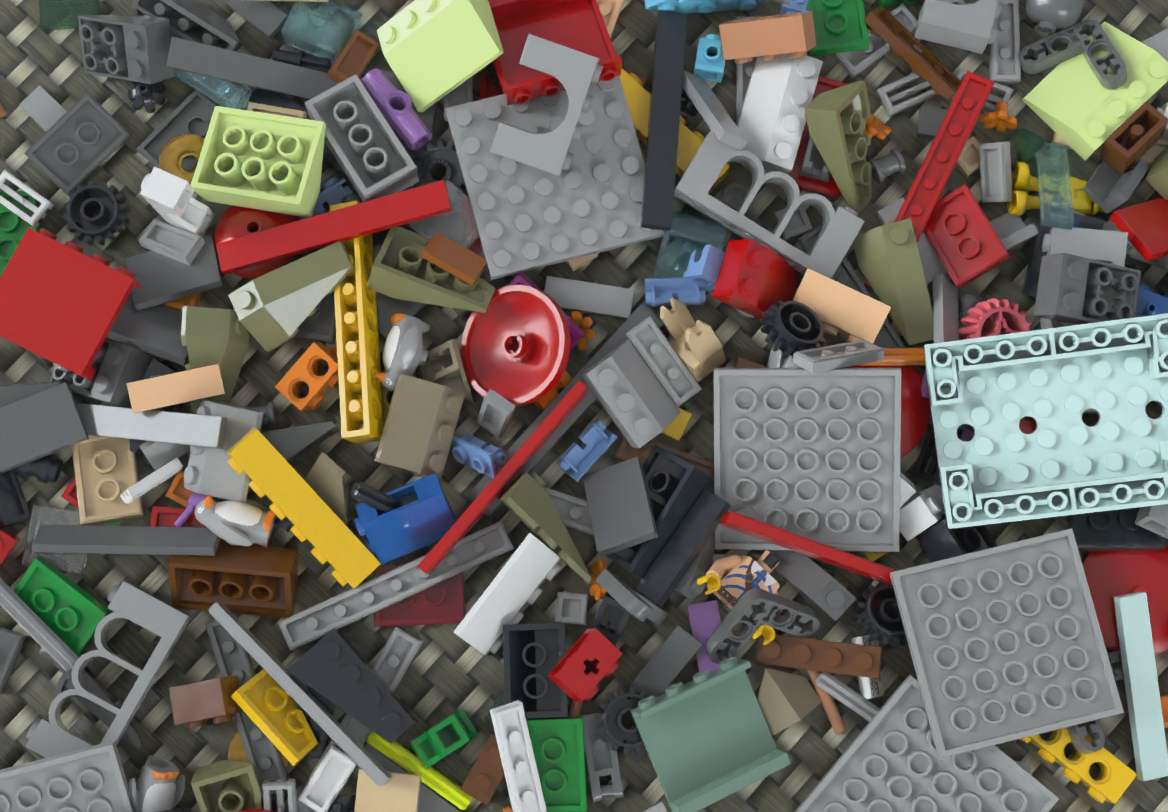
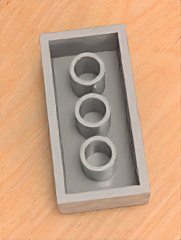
(362, 140)

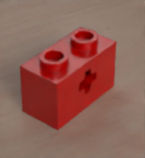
(569, 671)

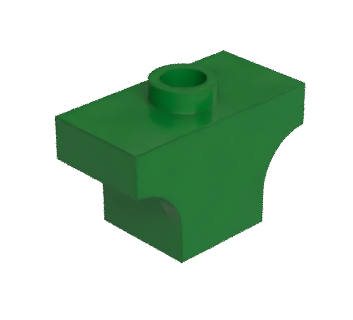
(443, 738)

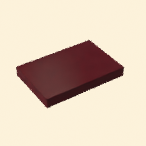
(436, 605)

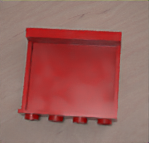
(564, 22)
(61, 300)

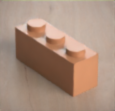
(768, 37)

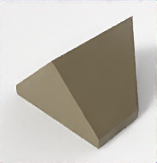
(446, 368)
(331, 484)
(785, 699)

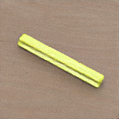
(412, 764)

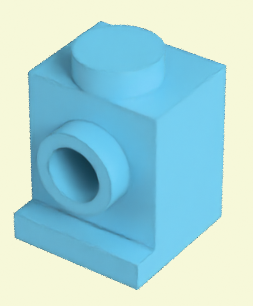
(710, 67)

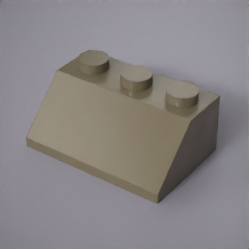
(419, 427)

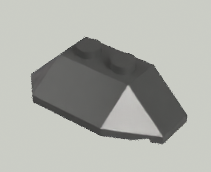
(191, 21)

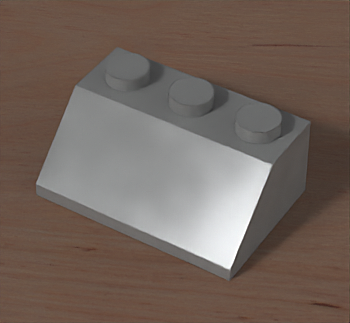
(631, 394)
(208, 467)

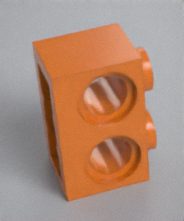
(307, 371)

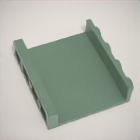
(708, 737)

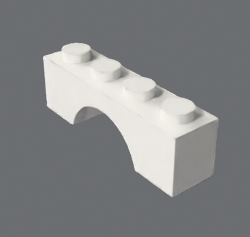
(174, 201)

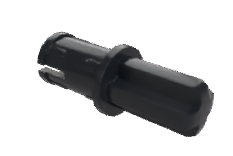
(302, 59)

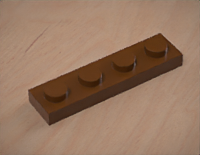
(904, 45)
(821, 655)

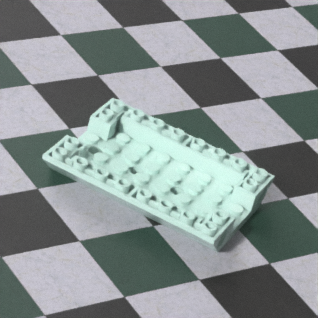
(1053, 380)

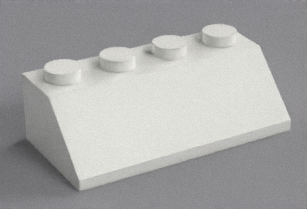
(775, 109)
(508, 594)

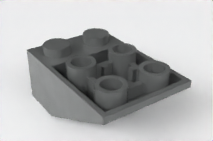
(126, 47)
(1085, 290)
(114, 368)

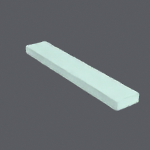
(1141, 685)

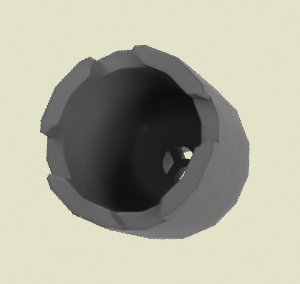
(1054, 14)

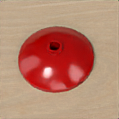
(237, 223)

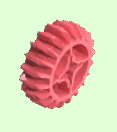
(999, 319)

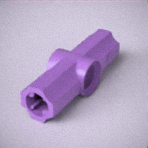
(396, 109)

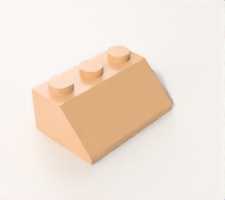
(841, 307)

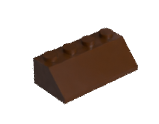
(240, 577)

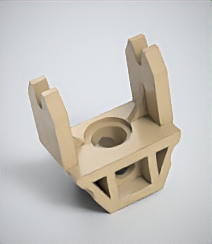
(692, 341)

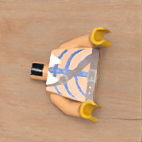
(736, 575)

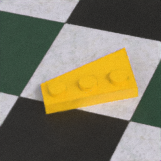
(276, 716)

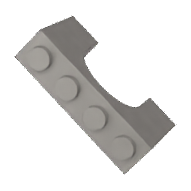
(959, 25)
(576, 73)

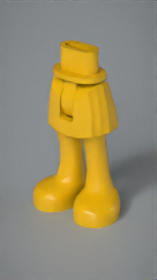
(1021, 201)

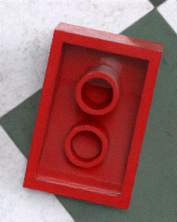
(754, 278)

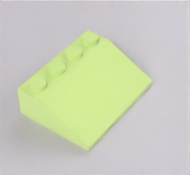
(439, 46)
(1084, 110)
(261, 161)

